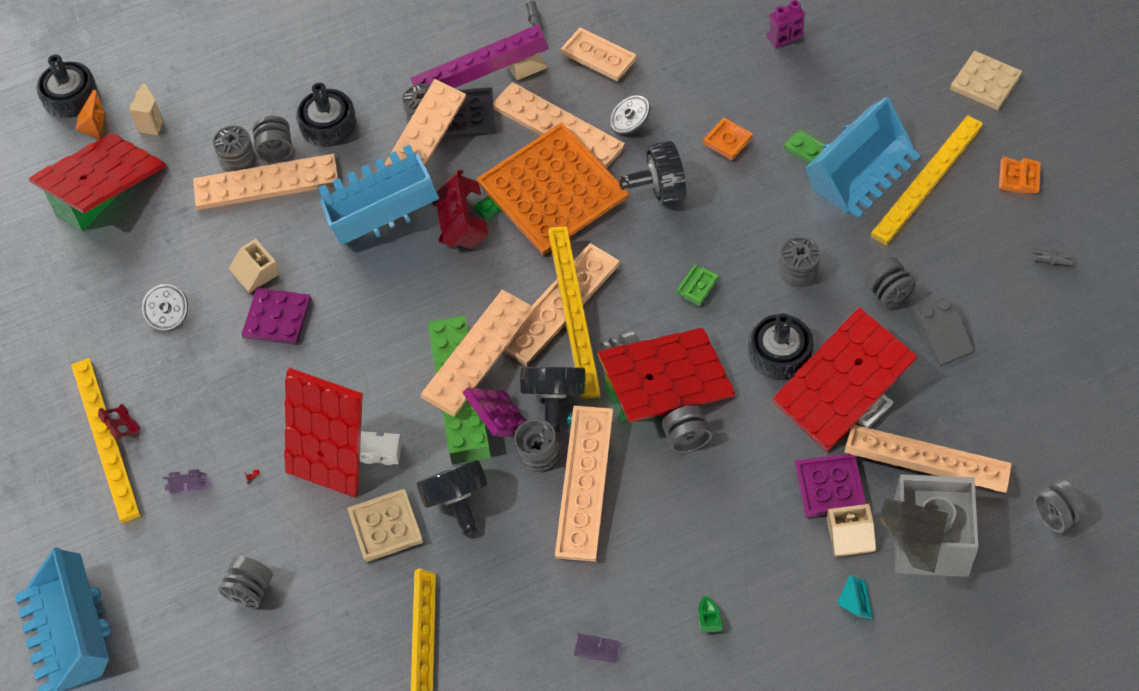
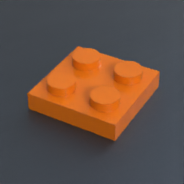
(727, 138)

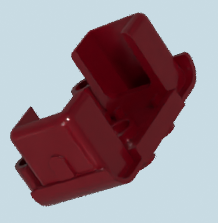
(452, 209)

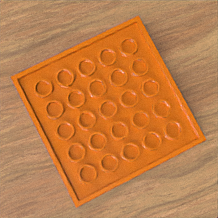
(552, 186)

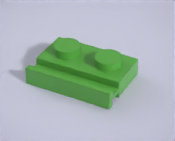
(804, 146)
(697, 284)

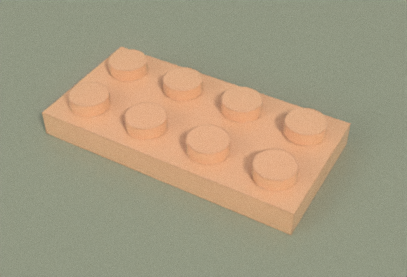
(598, 54)

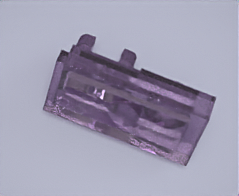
(596, 648)

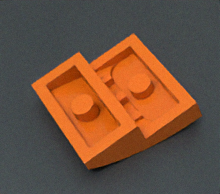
(1019, 175)

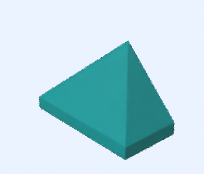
(856, 598)

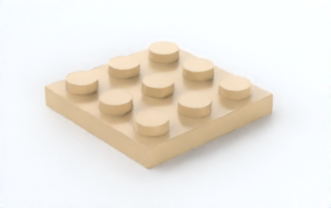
(986, 80)
(385, 525)

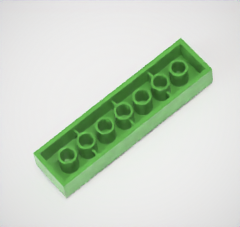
(465, 430)

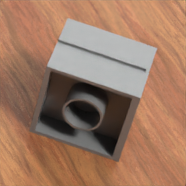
(960, 534)

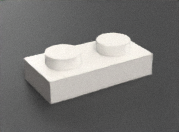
(875, 412)

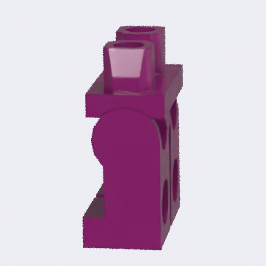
(785, 22)

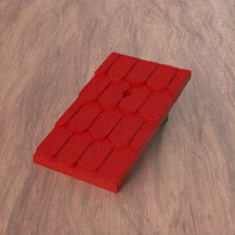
(93, 177)
(663, 375)
(843, 379)
(322, 432)

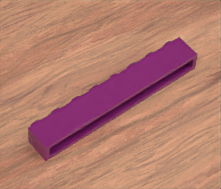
(486, 59)

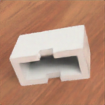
(380, 449)

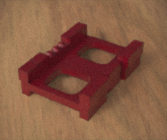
(125, 419)

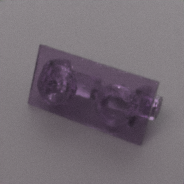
(193, 480)

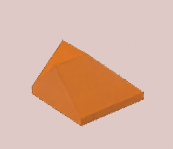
(92, 116)

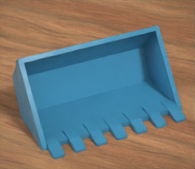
(862, 159)
(378, 196)
(65, 622)

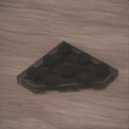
(915, 531)

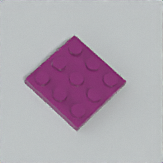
(276, 316)
(495, 410)
(829, 483)

